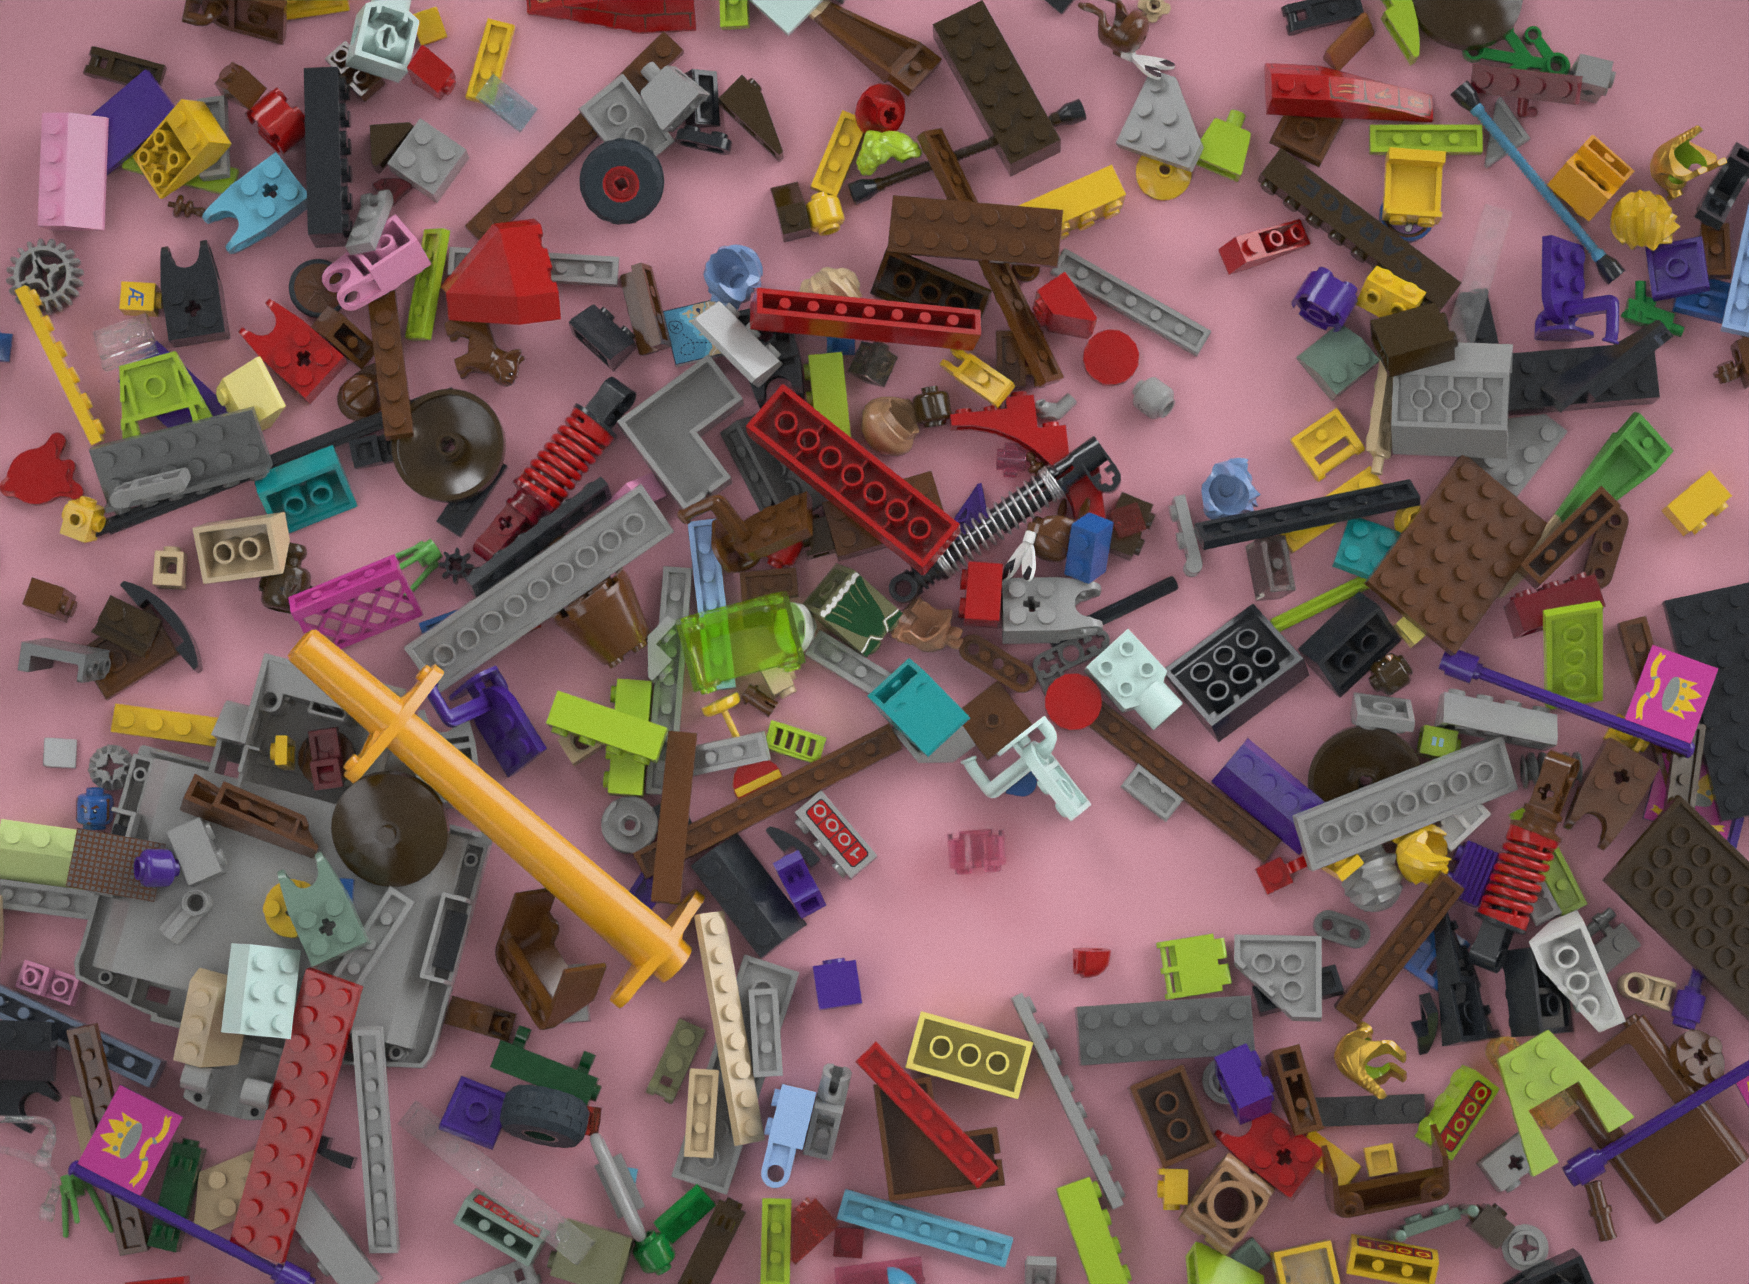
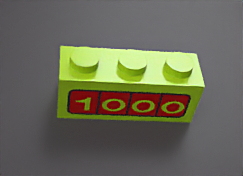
(1458, 1109)

